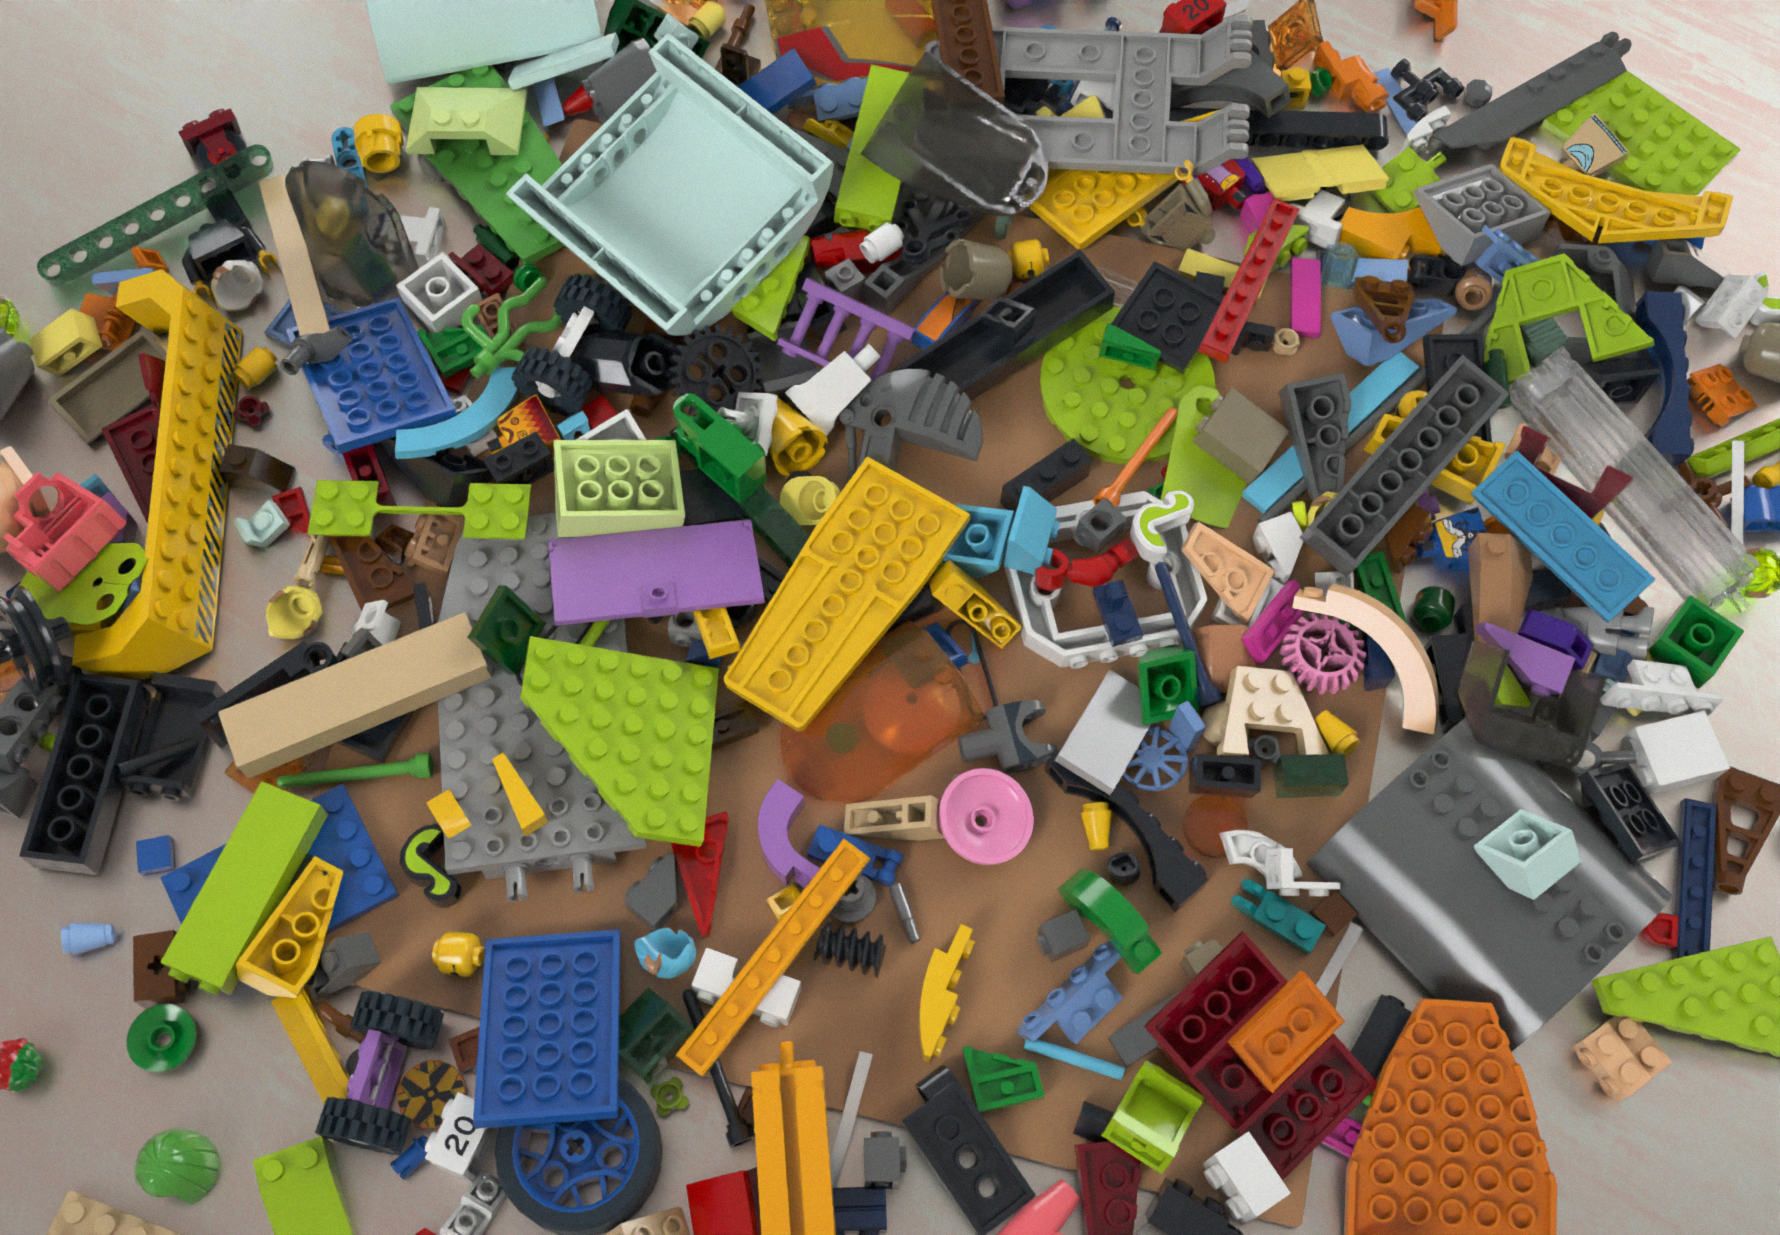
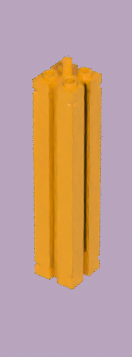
(793, 1147)

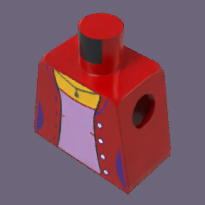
(1223, 185)

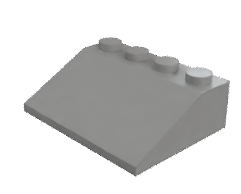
(1469, 201)

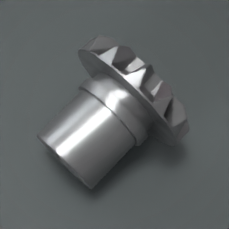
(856, 902)

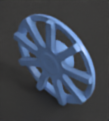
(1152, 760)

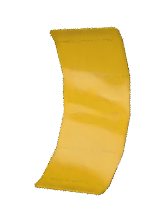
(448, 814)

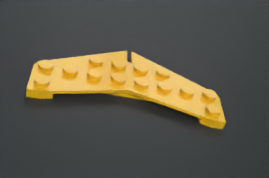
(1621, 210)

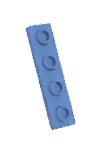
(834, 101)
(1502, 254)
(1079, 1001)

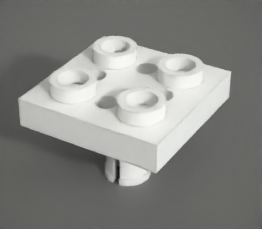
(754, 416)

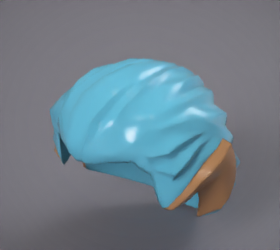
(666, 952)

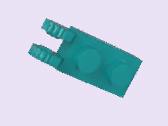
(1279, 917)

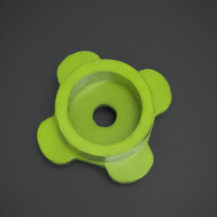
(672, 1087)

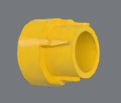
(378, 142)

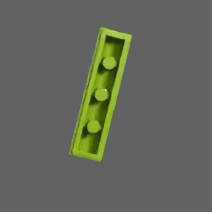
(1719, 457)

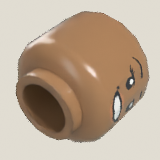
(1474, 289)

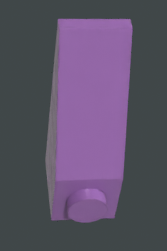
(1530, 661)

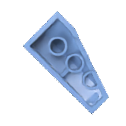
(1367, 345)

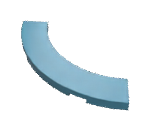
(465, 426)

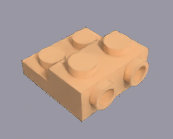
(1621, 1056)

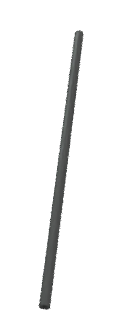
(1369, 424)

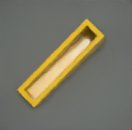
(523, 803)

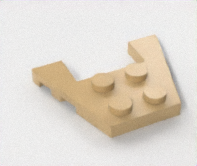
(1266, 702)

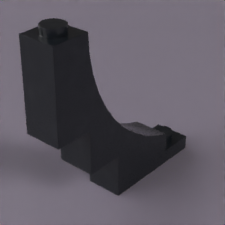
(1451, 651)

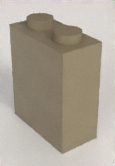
(1239, 435)

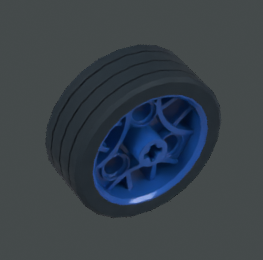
(542, 1203)

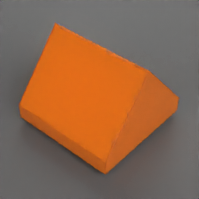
(148, 259)

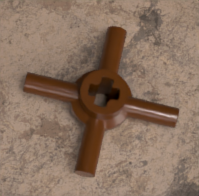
(1708, 489)

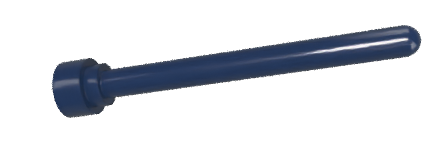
(1206, 691)

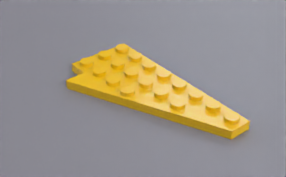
(1092, 202)

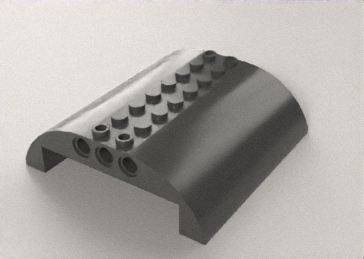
(1451, 919)

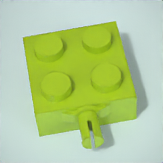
(1406, 174)

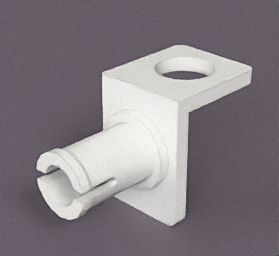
(377, 622)

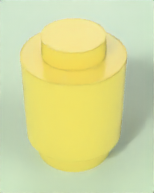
(708, 19)

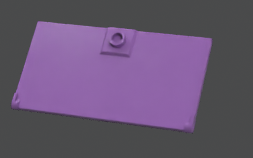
(654, 572)

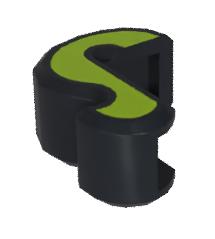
(421, 870)

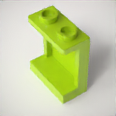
(1153, 1116)

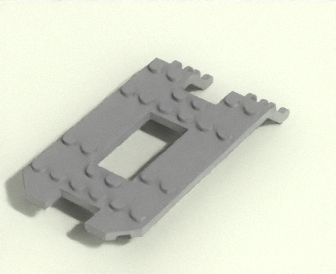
(1143, 70)

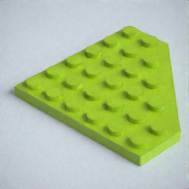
(632, 728)

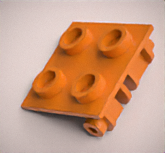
(112, 324)
(1723, 391)

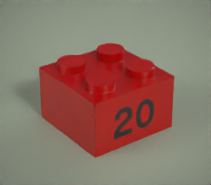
(1192, 16)

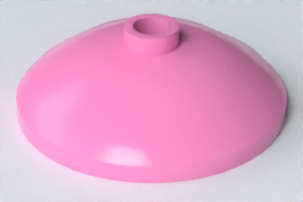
(998, 803)

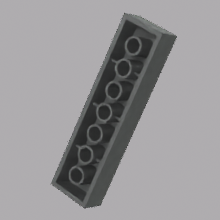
(1404, 466)

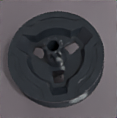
(32, 641)

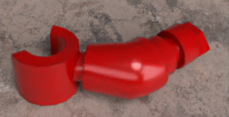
(1086, 571)

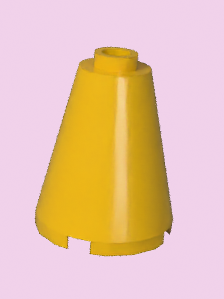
(795, 441)

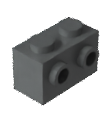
(883, 1160)

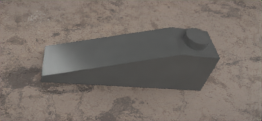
(1317, 423)

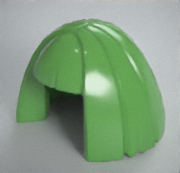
(177, 1164)

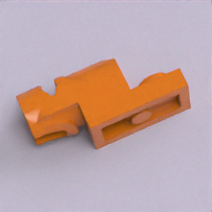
(1351, 78)

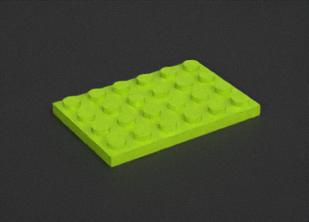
(1665, 143)

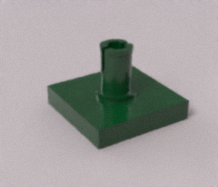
(506, 629)

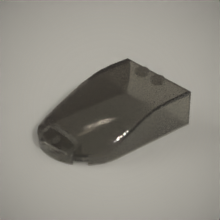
(958, 143)

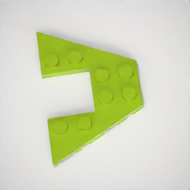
(1553, 289)
(768, 301)

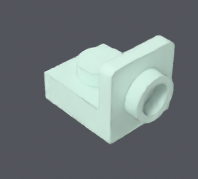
(674, 27)
(262, 526)

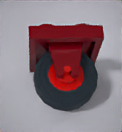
(214, 139)

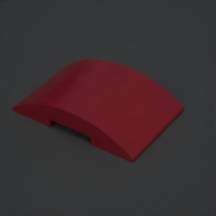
(1195, 1037)

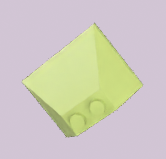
(467, 114)

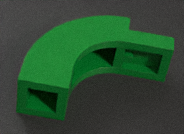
(1113, 915)

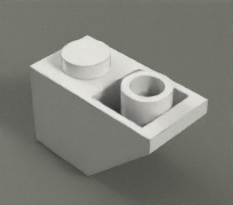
(1279, 544)

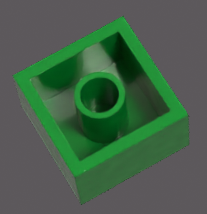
(1696, 639)

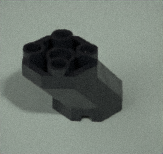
(626, 362)

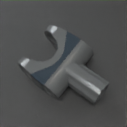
(1007, 739)

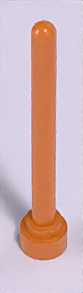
(1112, 492)

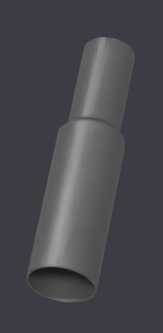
(904, 911)

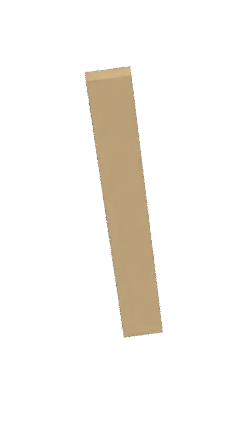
(294, 258)

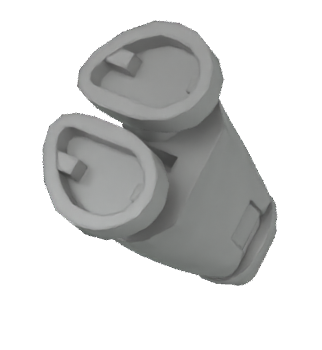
(1607, 637)

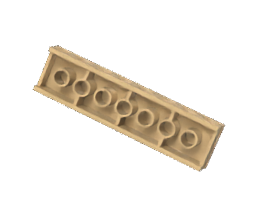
(353, 696)

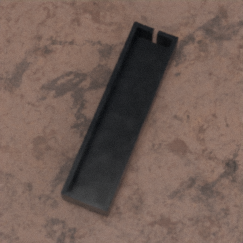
(980, 355)

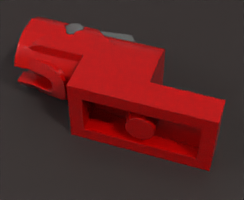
(841, 244)

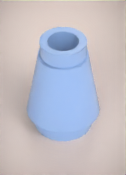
(86, 937)

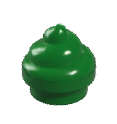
(525, 276)

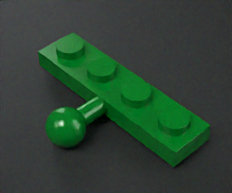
(1376, 581)

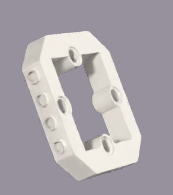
(1092, 644)

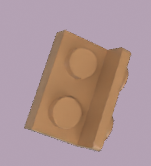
(434, 541)

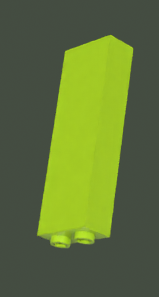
(866, 191)
(244, 888)

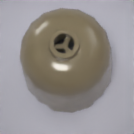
(975, 271)
(1763, 351)

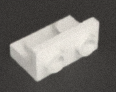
(1732, 304)

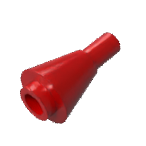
(577, 103)

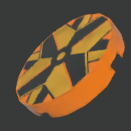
(426, 1092)

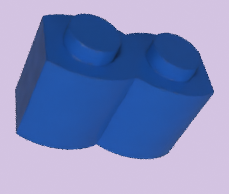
(1761, 509)

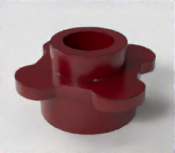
(247, 404)

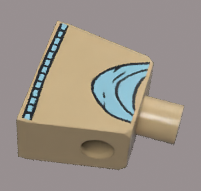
(1593, 148)

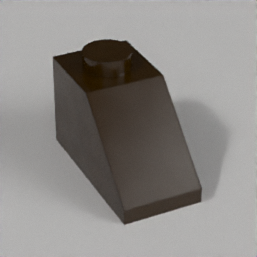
(255, 470)

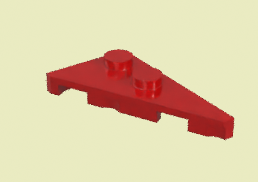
(701, 870)

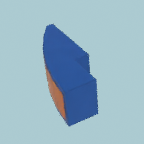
(942, 319)

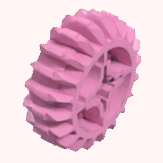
(1347, 658)

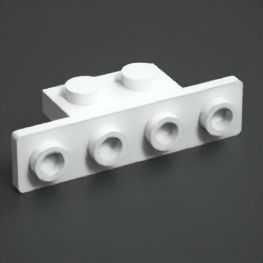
(1660, 689)

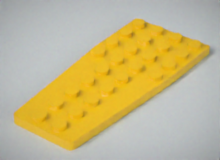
(844, 592)

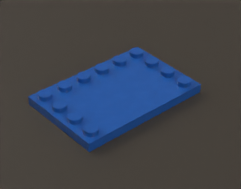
(378, 379)
(340, 842)
(549, 1030)

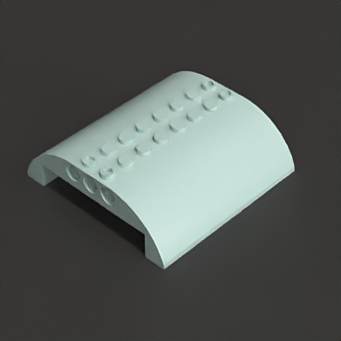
(456, 35)
(683, 194)

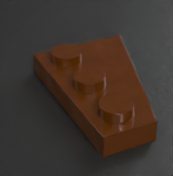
(371, 571)

